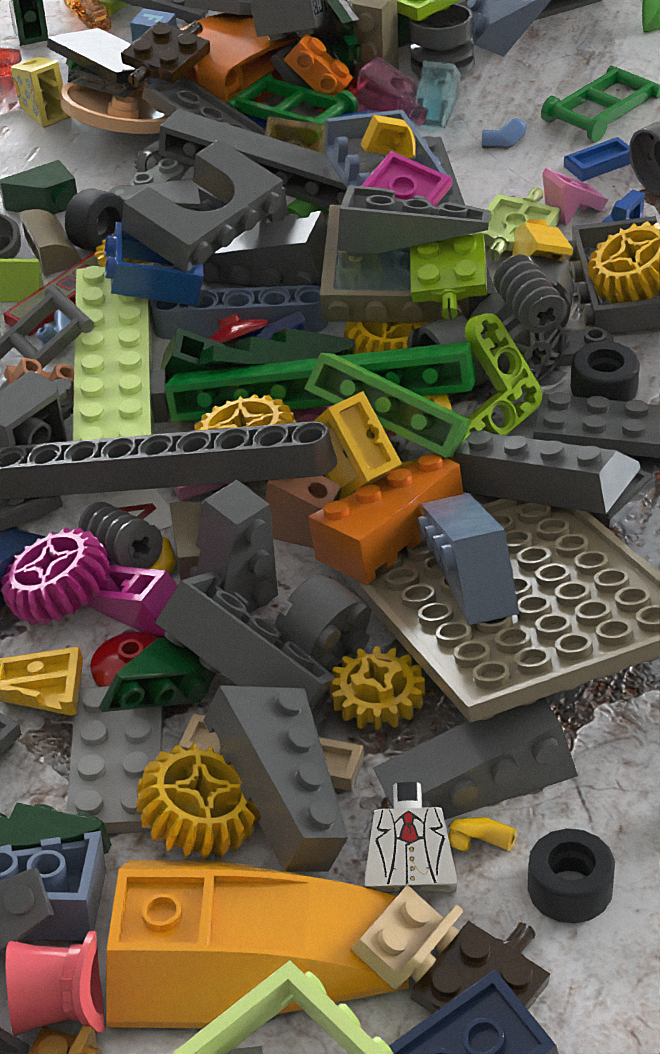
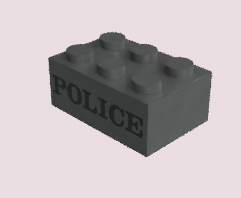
(286, 17)

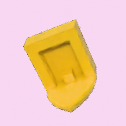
(389, 135)

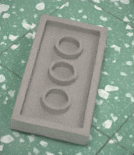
(110, 759)

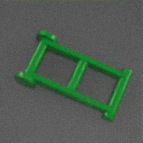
(341, 103)
(597, 126)

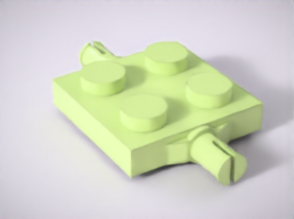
(509, 214)

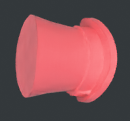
(54, 985)

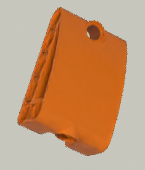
(235, 56)

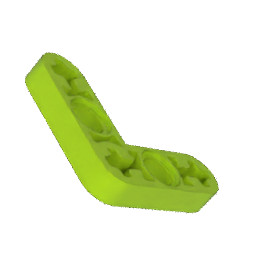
(507, 385)

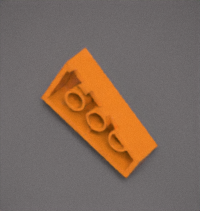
(381, 517)

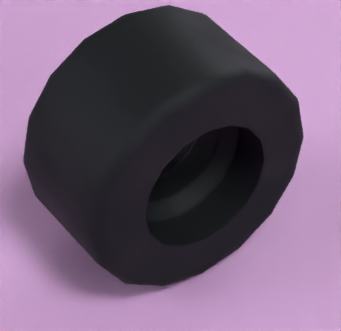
(82, 216)
(605, 371)
(571, 899)

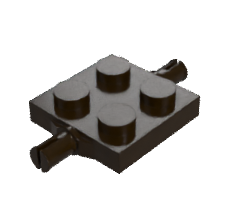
(165, 52)
(474, 956)

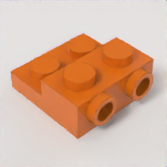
(317, 67)

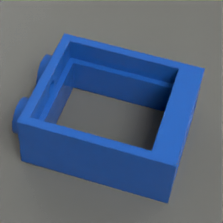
(147, 280)

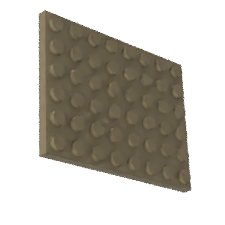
(581, 605)

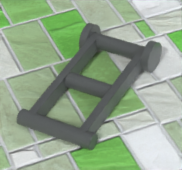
(16, 335)

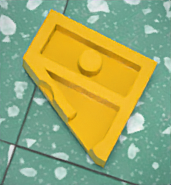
(43, 680)

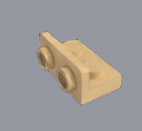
(404, 936)

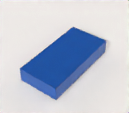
(598, 159)

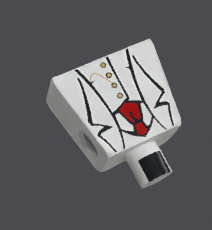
(409, 846)

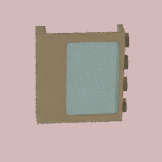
(372, 286)

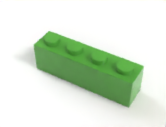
(394, 405)

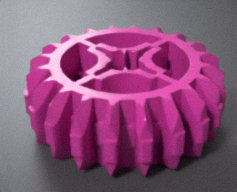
(55, 576)

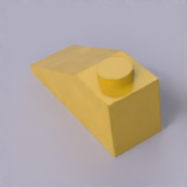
(539, 239)

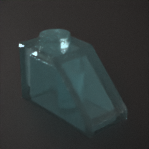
(438, 92)

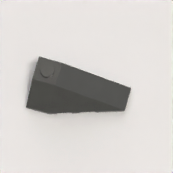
(378, 222)

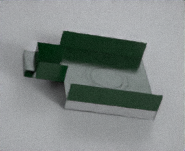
(345, 44)

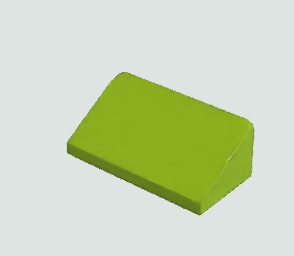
(19, 279)

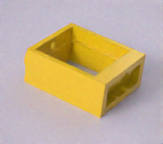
(367, 458)

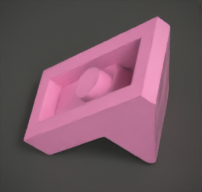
(569, 195)

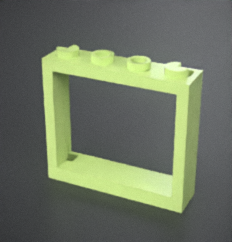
(270, 998)

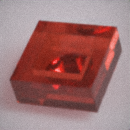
(8, 58)

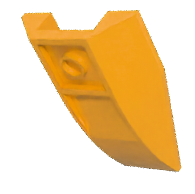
(208, 932)

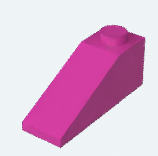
(135, 597)

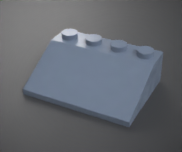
(502, 22)

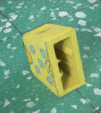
(37, 85)

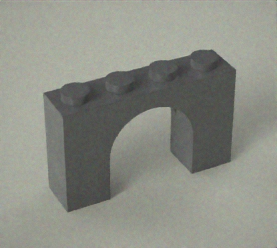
(193, 236)

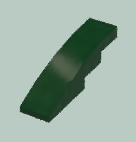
(285, 346)

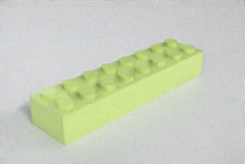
(112, 362)

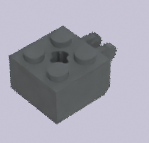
(35, 410)

